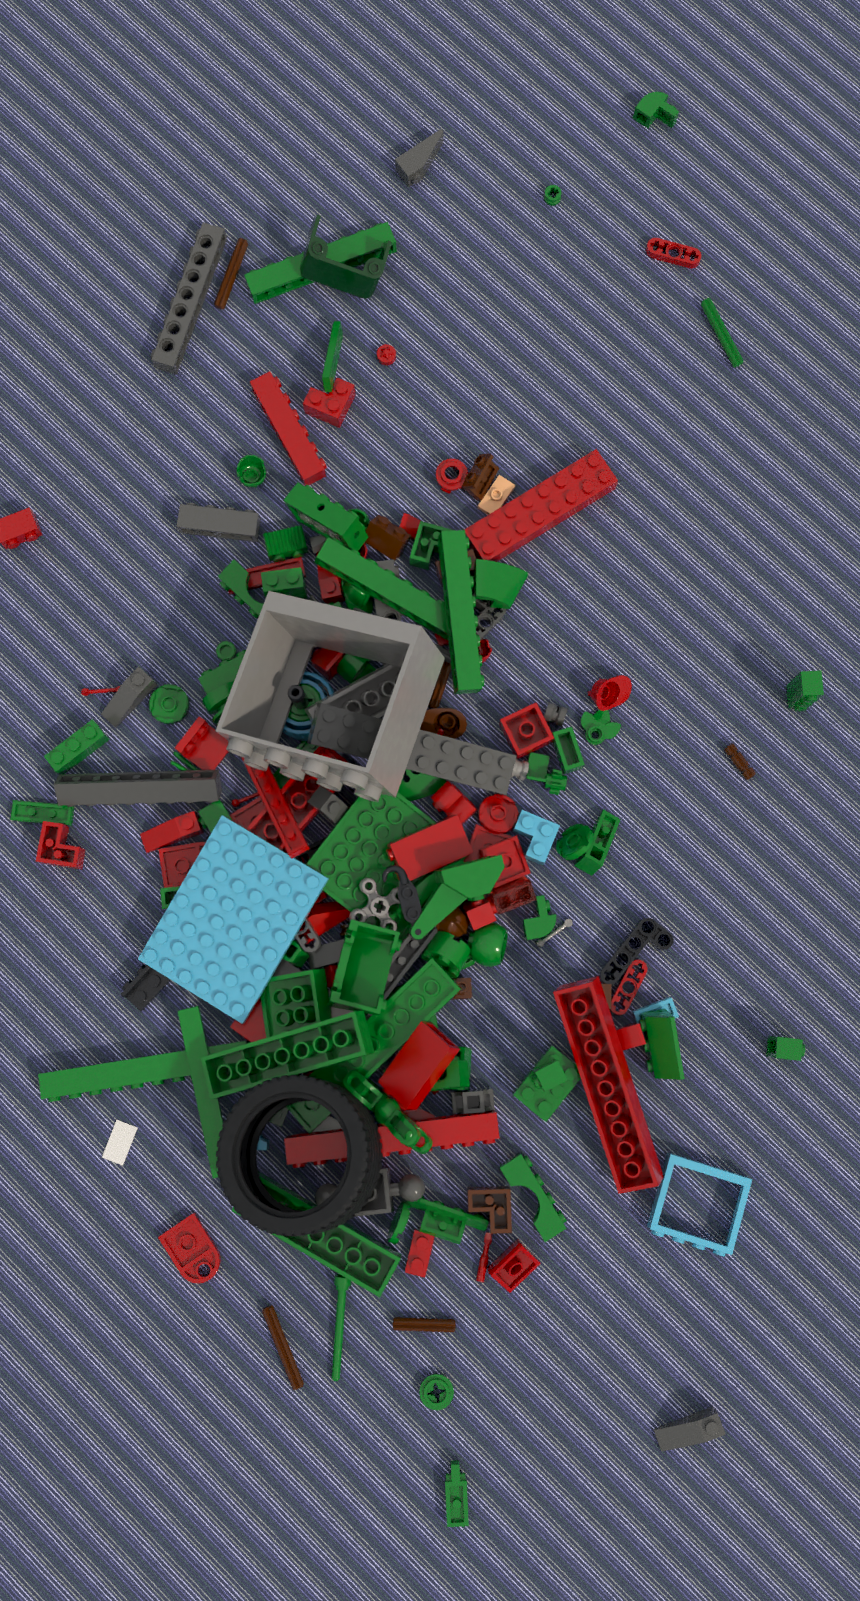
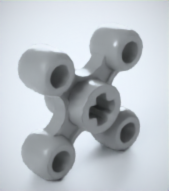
(374, 897)

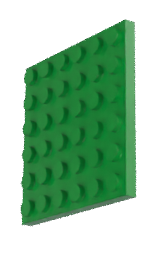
(358, 851)

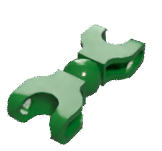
(388, 1112)

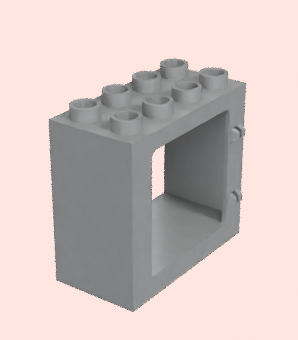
(277, 660)

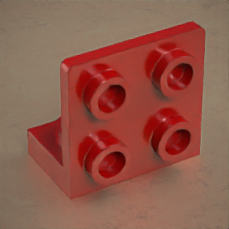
(203, 745)

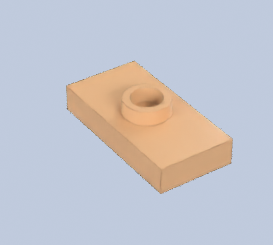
(496, 495)

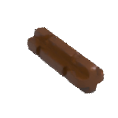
(739, 761)

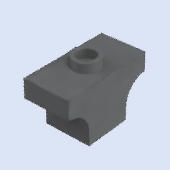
(473, 1101)

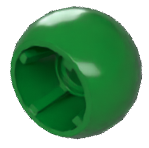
(488, 944)

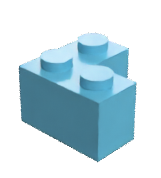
(540, 831)

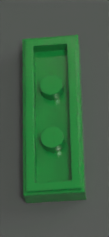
(38, 812)

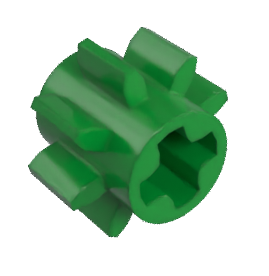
(555, 781)

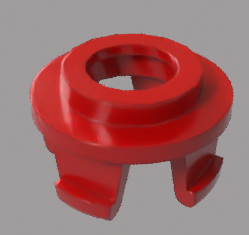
(448, 485)

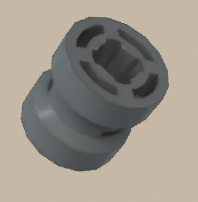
(555, 714)

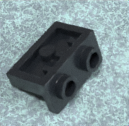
(144, 987)

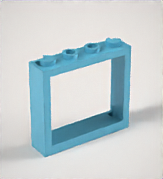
(680, 1236)

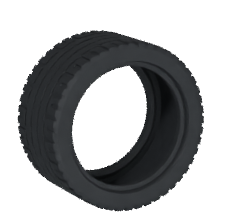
(239, 1145)

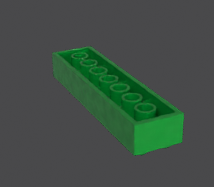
(287, 1054)
(341, 1248)

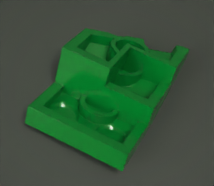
(497, 582)

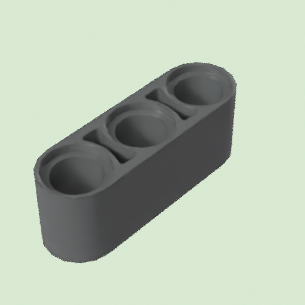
(326, 955)

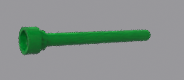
(342, 1284)

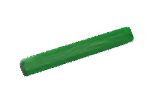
(722, 332)

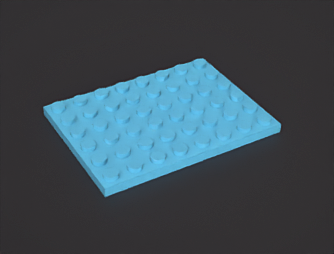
(233, 919)

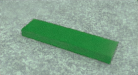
(332, 356)

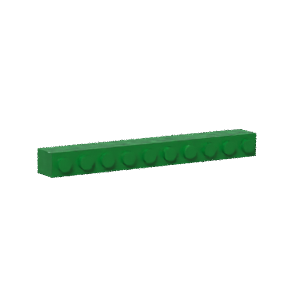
(119, 1074)

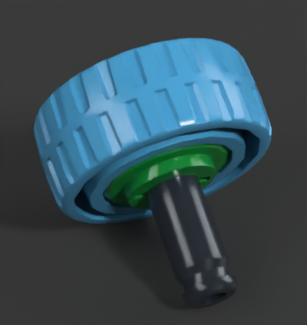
(303, 696)

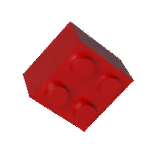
(526, 730)

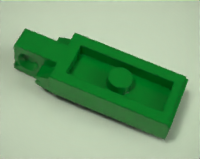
(456, 1497)

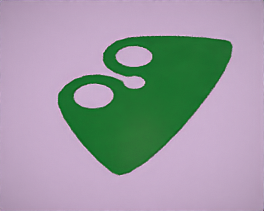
(420, 786)

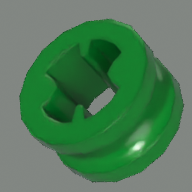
(552, 189)

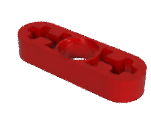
(685, 262)
(615, 998)

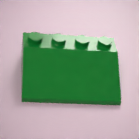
(295, 1001)

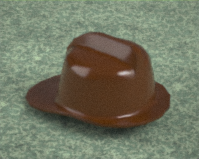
(447, 719)
(455, 923)

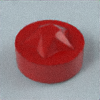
(386, 354)

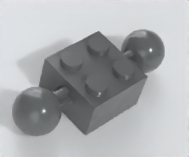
(409, 1188)

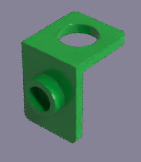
(537, 767)

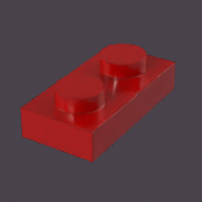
(419, 1253)

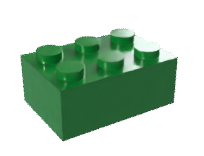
(547, 1102)

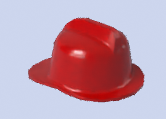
(610, 692)

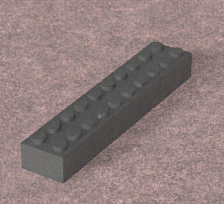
(431, 754)

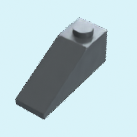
(416, 161)
(128, 696)
(328, 805)
(690, 1430)

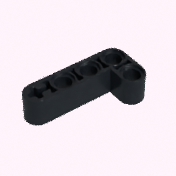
(630, 954)

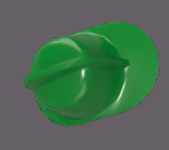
(356, 598)

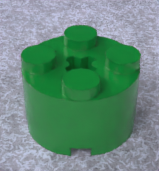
(447, 952)

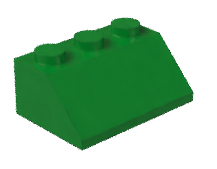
(661, 1045)

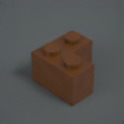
(495, 1201)

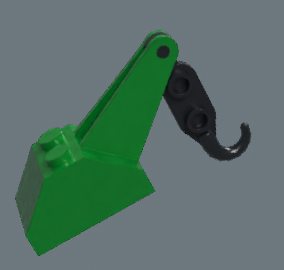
(453, 887)

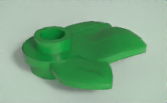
(601, 725)

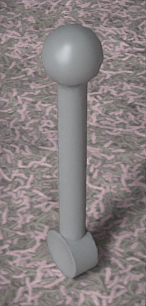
(567, 923)

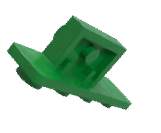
(445, 1221)

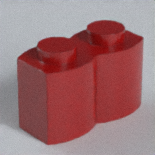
(453, 802)

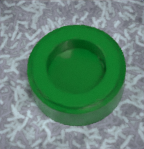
(226, 650)

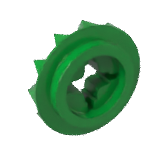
(429, 1399)

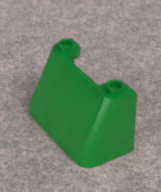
(364, 968)

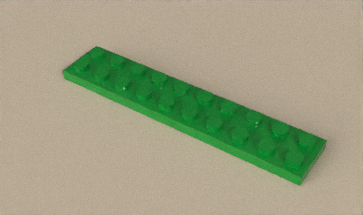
(414, 1002)

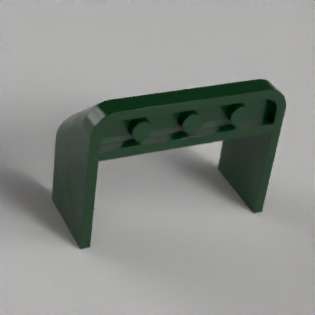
(336, 274)

